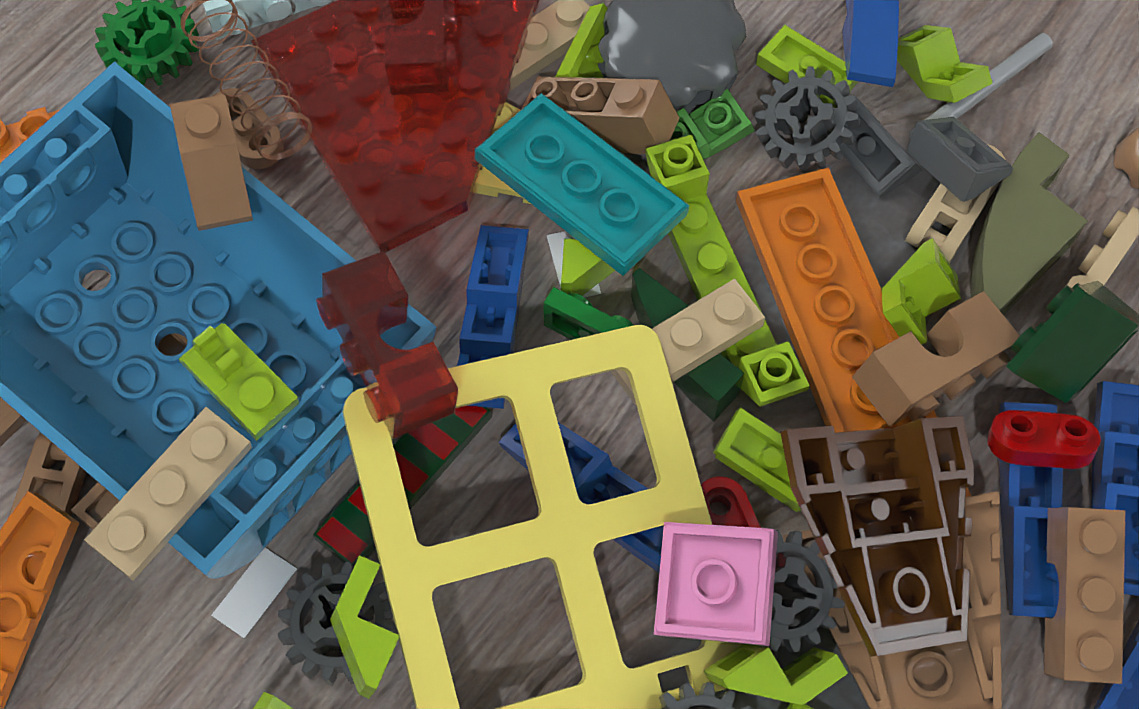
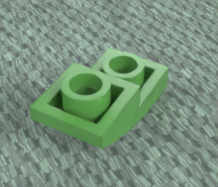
(714, 125)

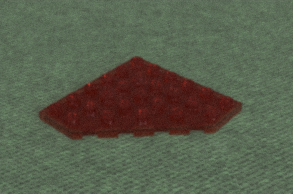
(399, 156)

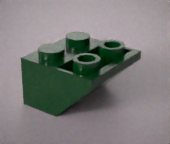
(1076, 341)

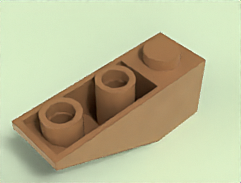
(619, 111)

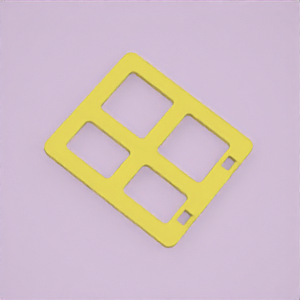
(561, 531)

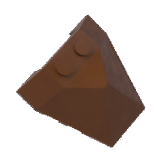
(890, 525)

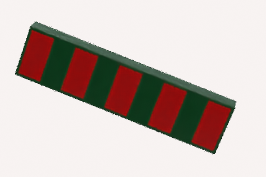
(421, 461)

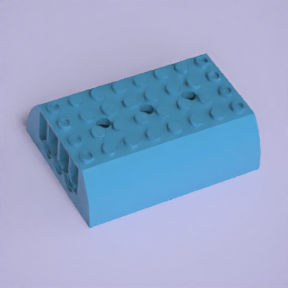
(85, 365)

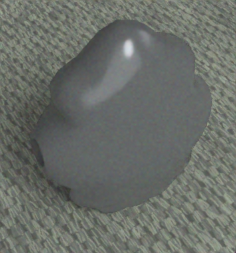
(674, 41)

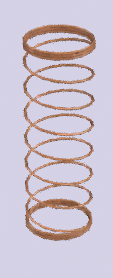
(281, 116)

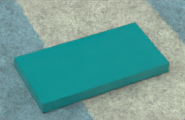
(582, 183)

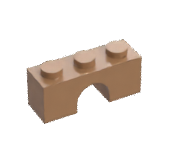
(909, 379)
(1087, 629)

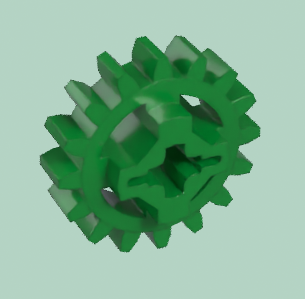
(146, 39)

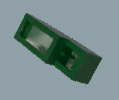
(709, 385)

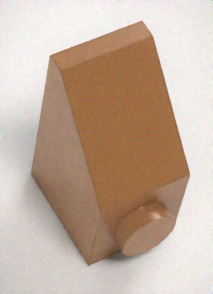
(211, 162)

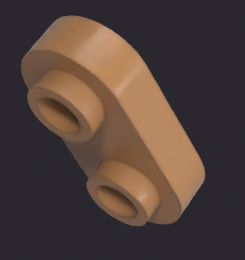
(243, 136)

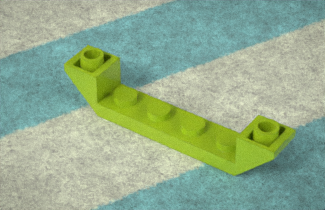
(710, 263)

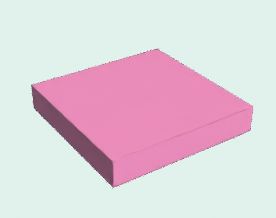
(716, 583)

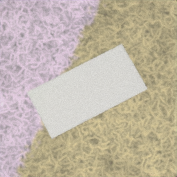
(254, 592)

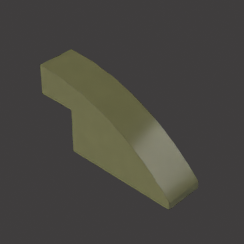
(1024, 227)

